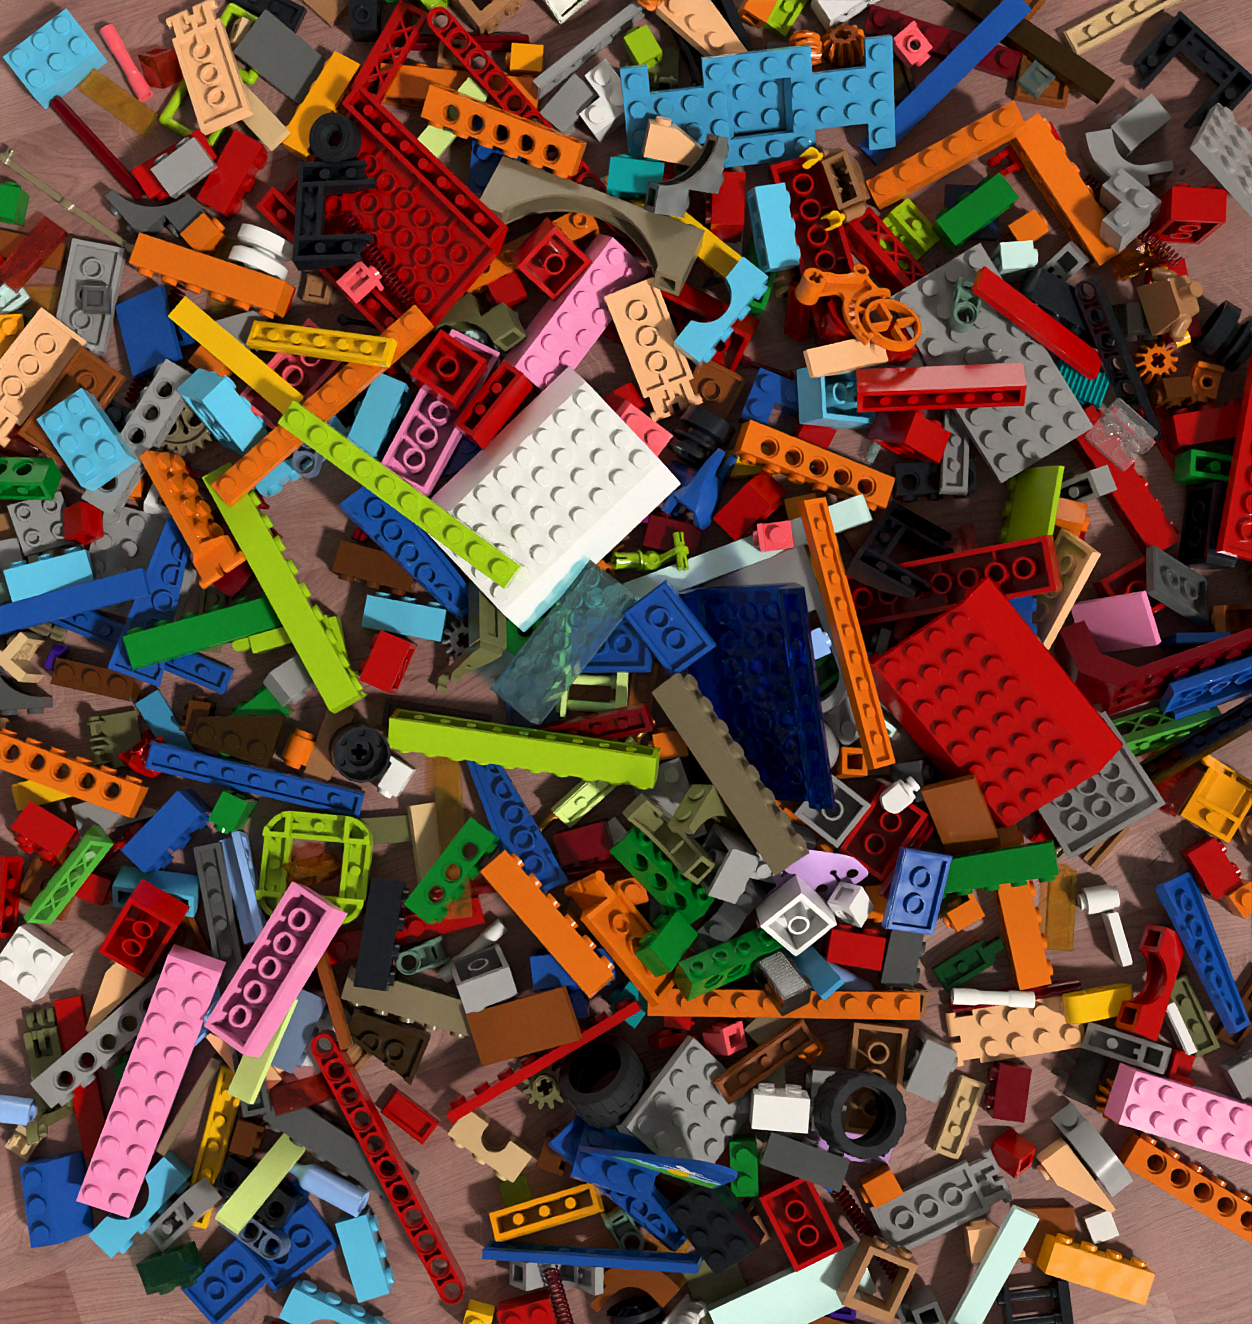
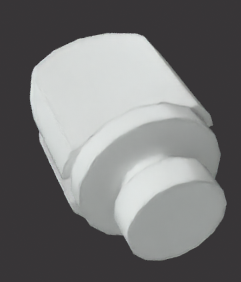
(898, 795)

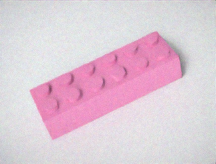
(574, 322)
(428, 430)
(275, 970)
(1181, 1112)

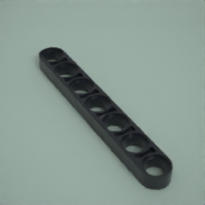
(1118, 350)

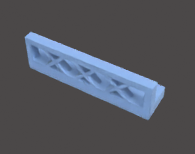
(243, 885)

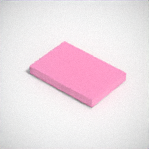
(1119, 621)

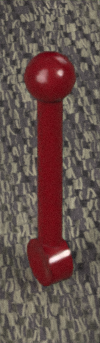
(746, 363)

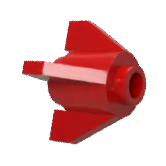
(137, 756)

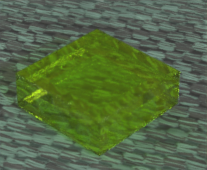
(515, 1192)

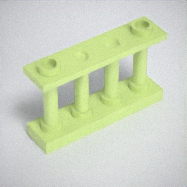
(617, 681)

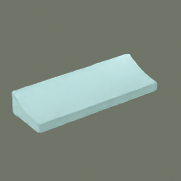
(791, 1295)

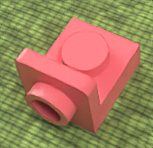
(360, 281)
(773, 536)

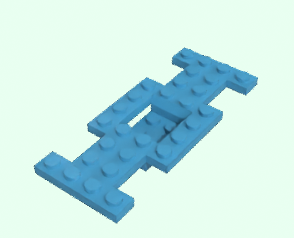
(769, 93)

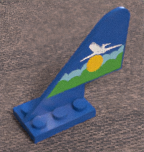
(630, 1168)

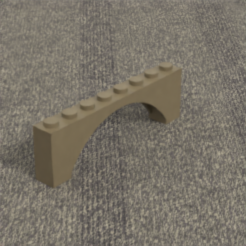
(667, 244)

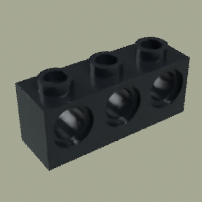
(365, 20)
(919, 474)
(282, 1193)

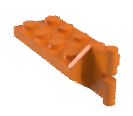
(193, 517)
(619, 929)

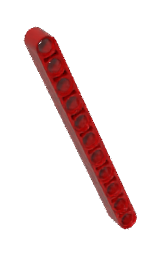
(508, 91)
(389, 1179)

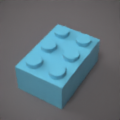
(55, 58)
(830, 401)
(223, 411)
(379, 414)
(87, 440)

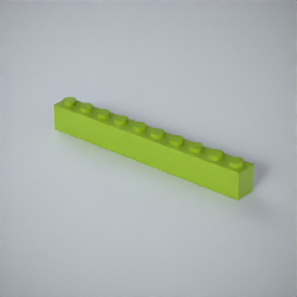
(400, 494)
(289, 597)
(524, 748)

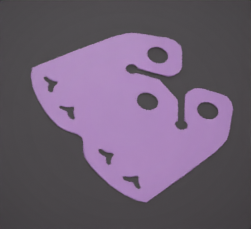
(816, 868)

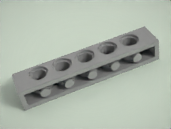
(154, 431)
(49, 1083)

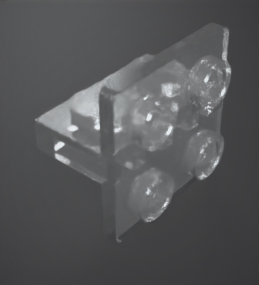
(1121, 434)

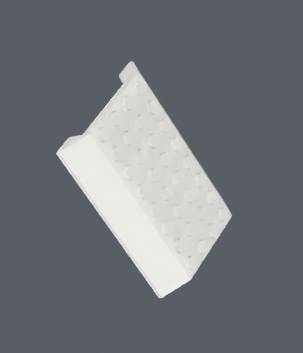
(554, 494)

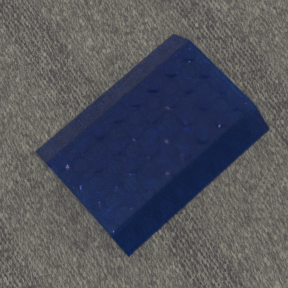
(765, 685)

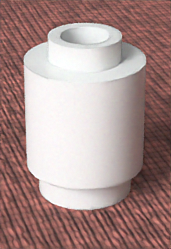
(1098, 899)

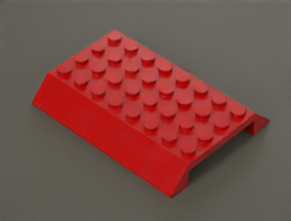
(419, 216)
(993, 705)

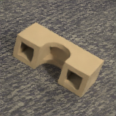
(506, 1159)

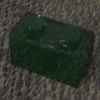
(171, 1268)

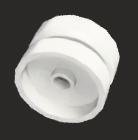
(262, 251)

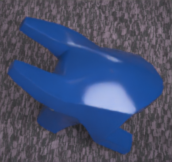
(699, 488)

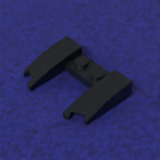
(1206, 55)
(315, 181)
(904, 526)

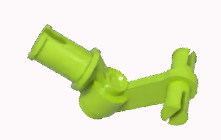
(651, 560)

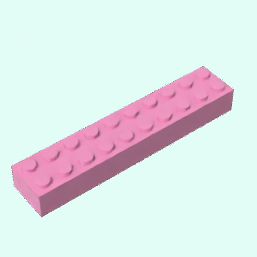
(151, 1080)

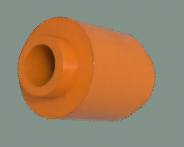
(298, 748)

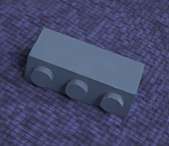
(301, 1028)

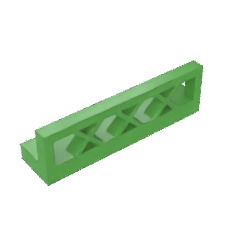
(1167, 731)
(69, 877)

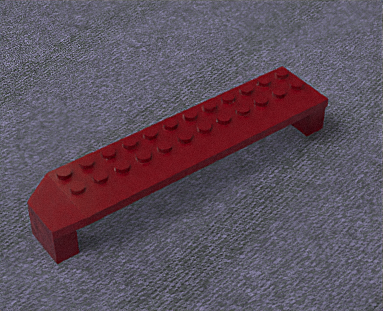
(1118, 685)

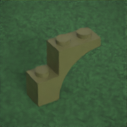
(470, 315)
(700, 805)
(680, 848)

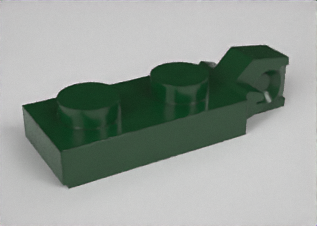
(967, 962)

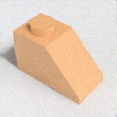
(978, 1238)

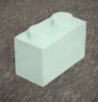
(1014, 259)

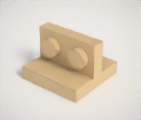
(17, 653)

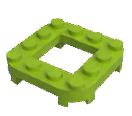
(320, 827)

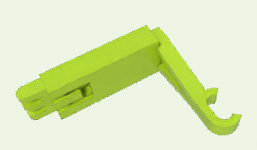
(279, 639)

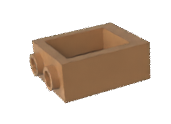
(864, 1302)

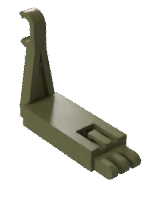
(486, 638)
(42, 1055)

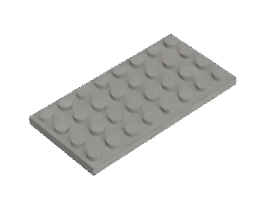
(1004, 436)

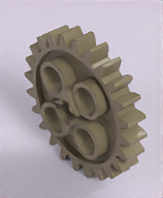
(178, 439)

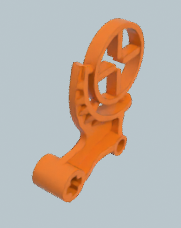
(856, 290)

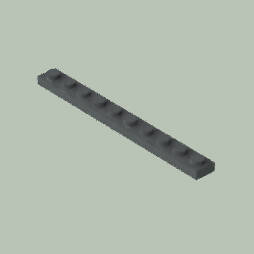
(225, 939)

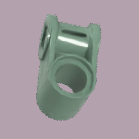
(963, 302)
(424, 956)
(622, 1226)

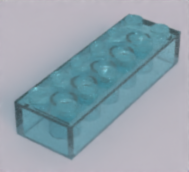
(564, 643)

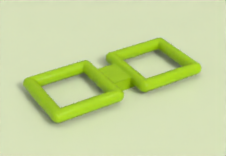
(248, 77)

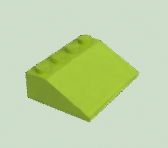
(1031, 503)

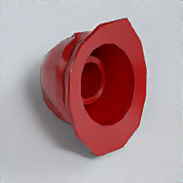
(833, 326)

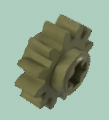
(539, 1093)

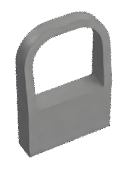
(798, 567)

